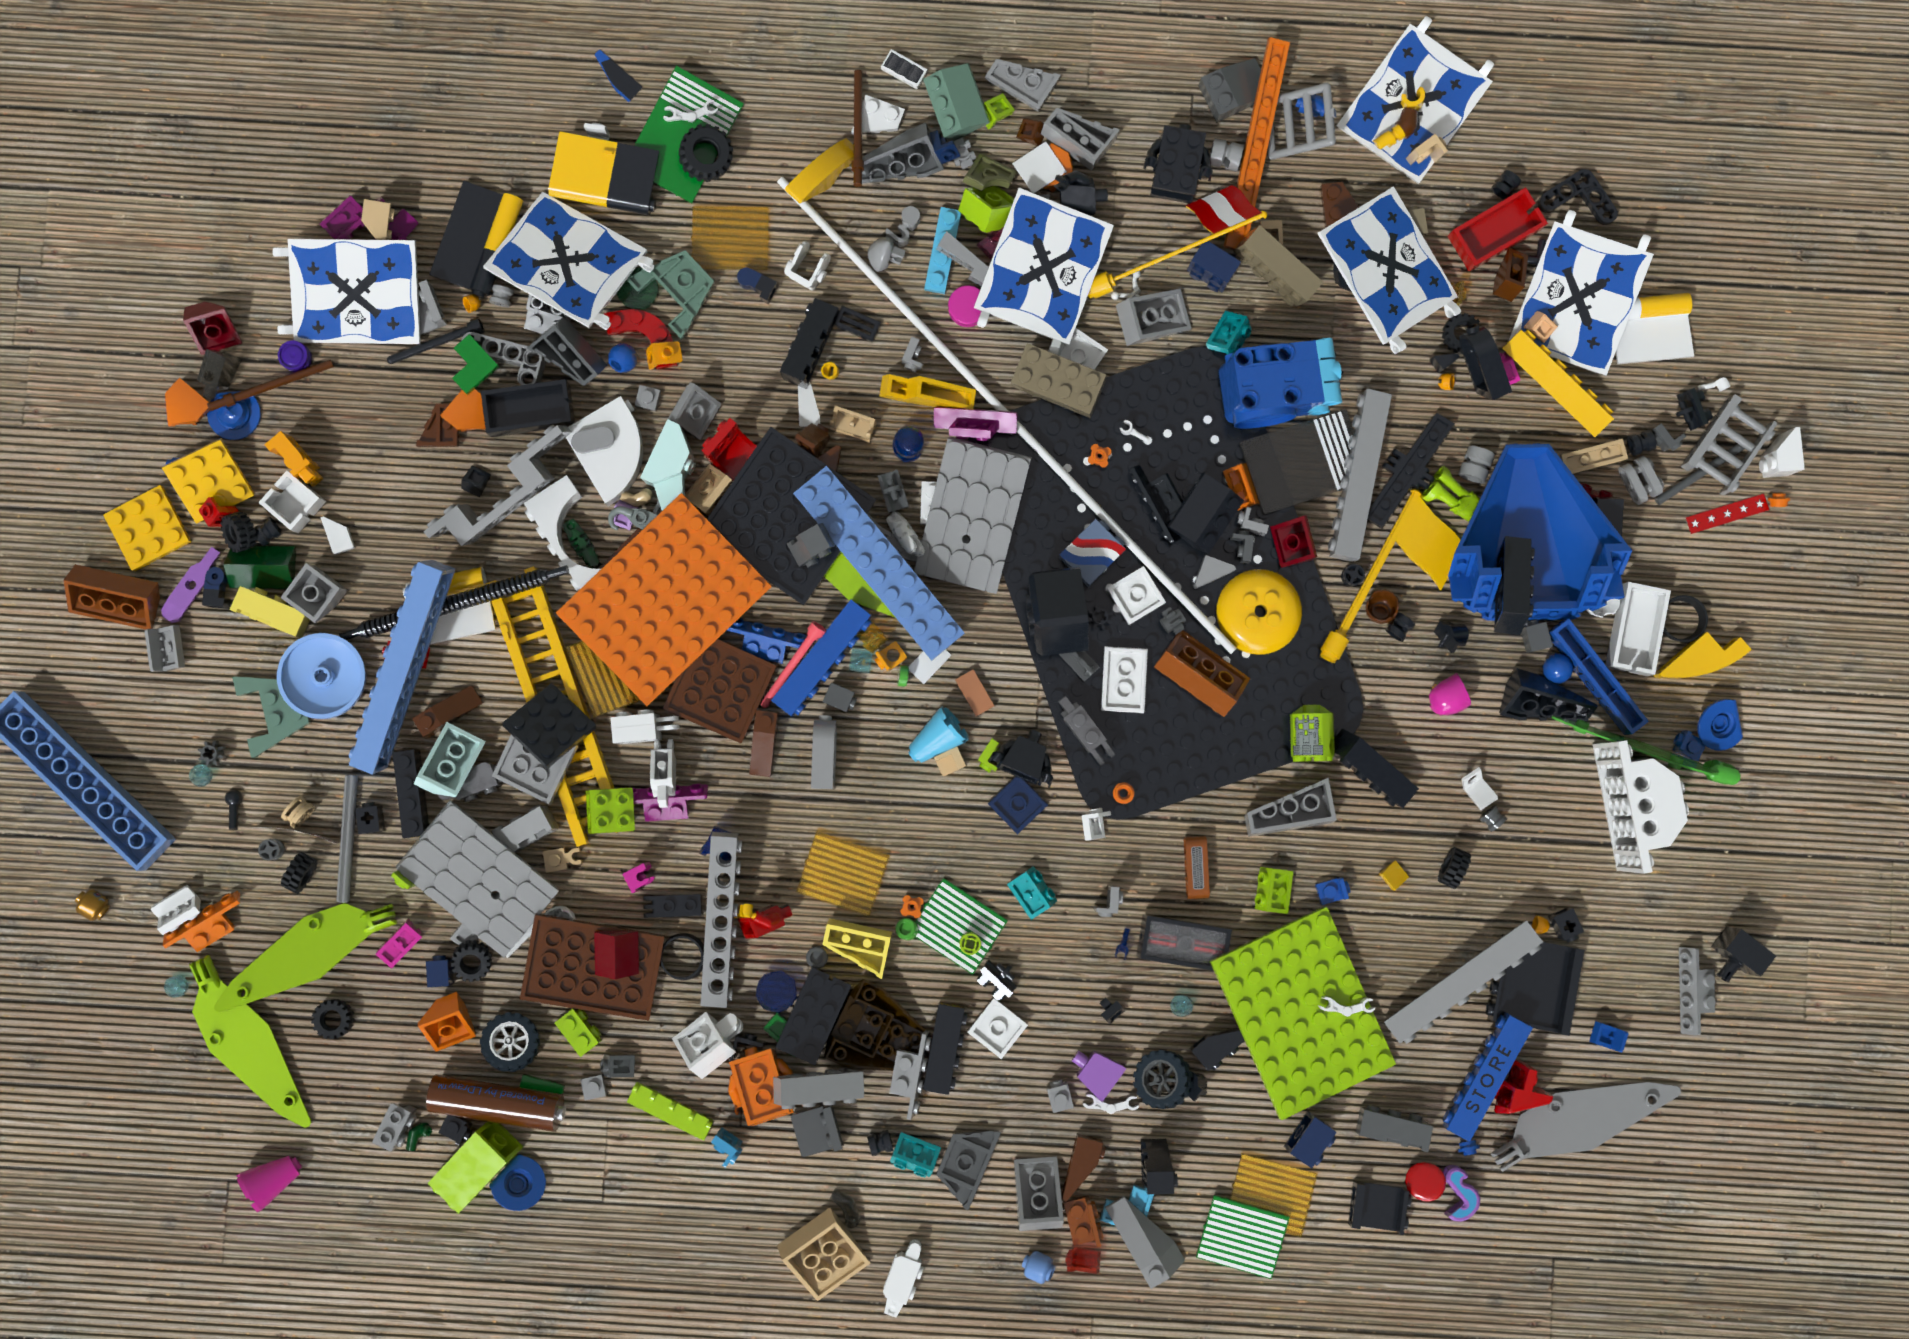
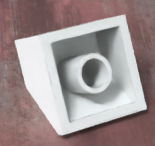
(1783, 455)

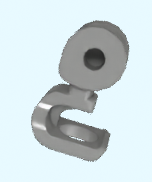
(910, 221)

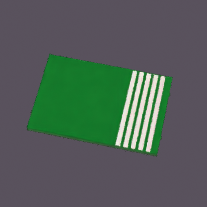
(686, 94)

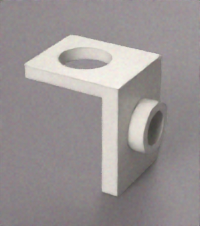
(597, 131)
(1478, 789)

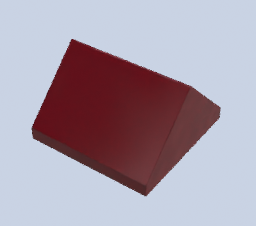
(1294, 542)
(616, 953)

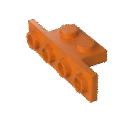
(207, 926)

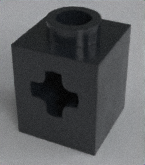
(375, 825)
(1559, 920)

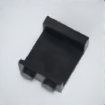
(1379, 1207)

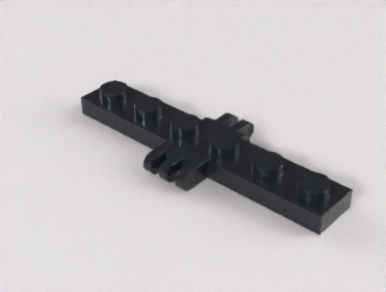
(1409, 470)

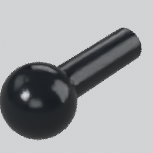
(233, 799)

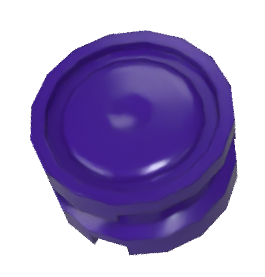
(294, 356)

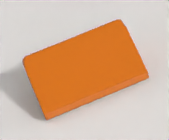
(1240, 482)

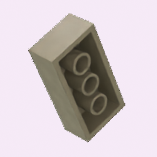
(1277, 266)
(1058, 380)

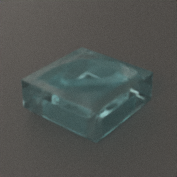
(860, 661)

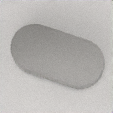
(592, 440)

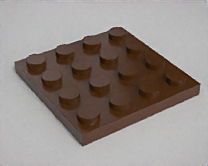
(721, 690)

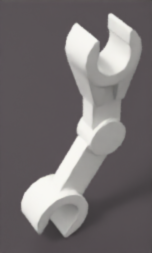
(690, 117)
(1346, 1010)
(1110, 1108)

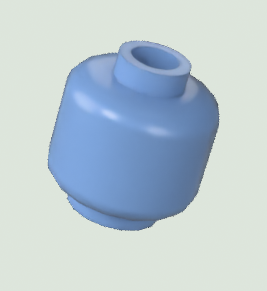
(1038, 1267)

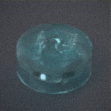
(200, 775)
(176, 986)
(1181, 1005)

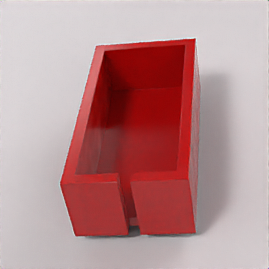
(1497, 229)

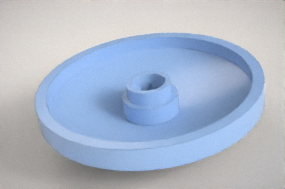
(321, 676)

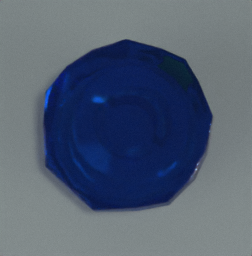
(776, 991)

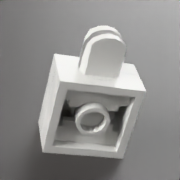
(639, 728)
(707, 1042)

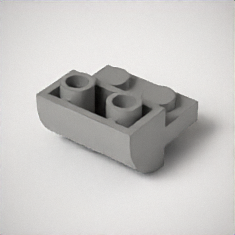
(541, 316)

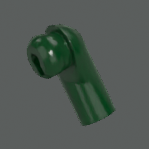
(415, 1133)

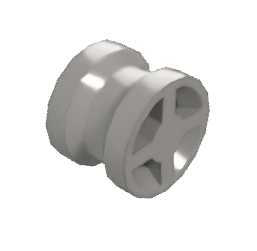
(501, 296)

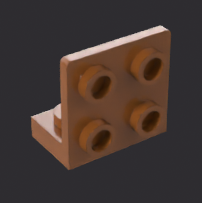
(1081, 1220)

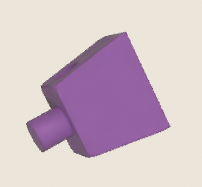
(1098, 1072)

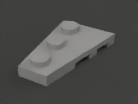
(1023, 83)

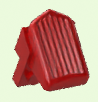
(1519, 1090)

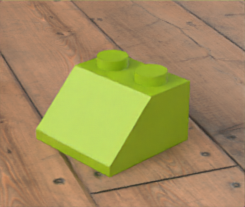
(986, 208)

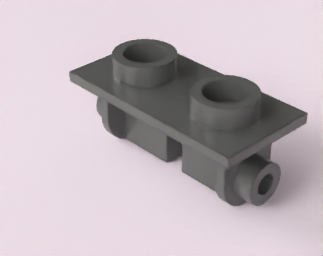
(1081, 663)

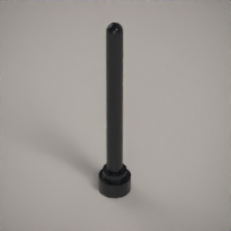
(475, 325)

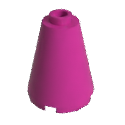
(268, 1180)

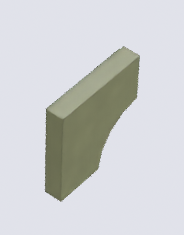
(989, 173)

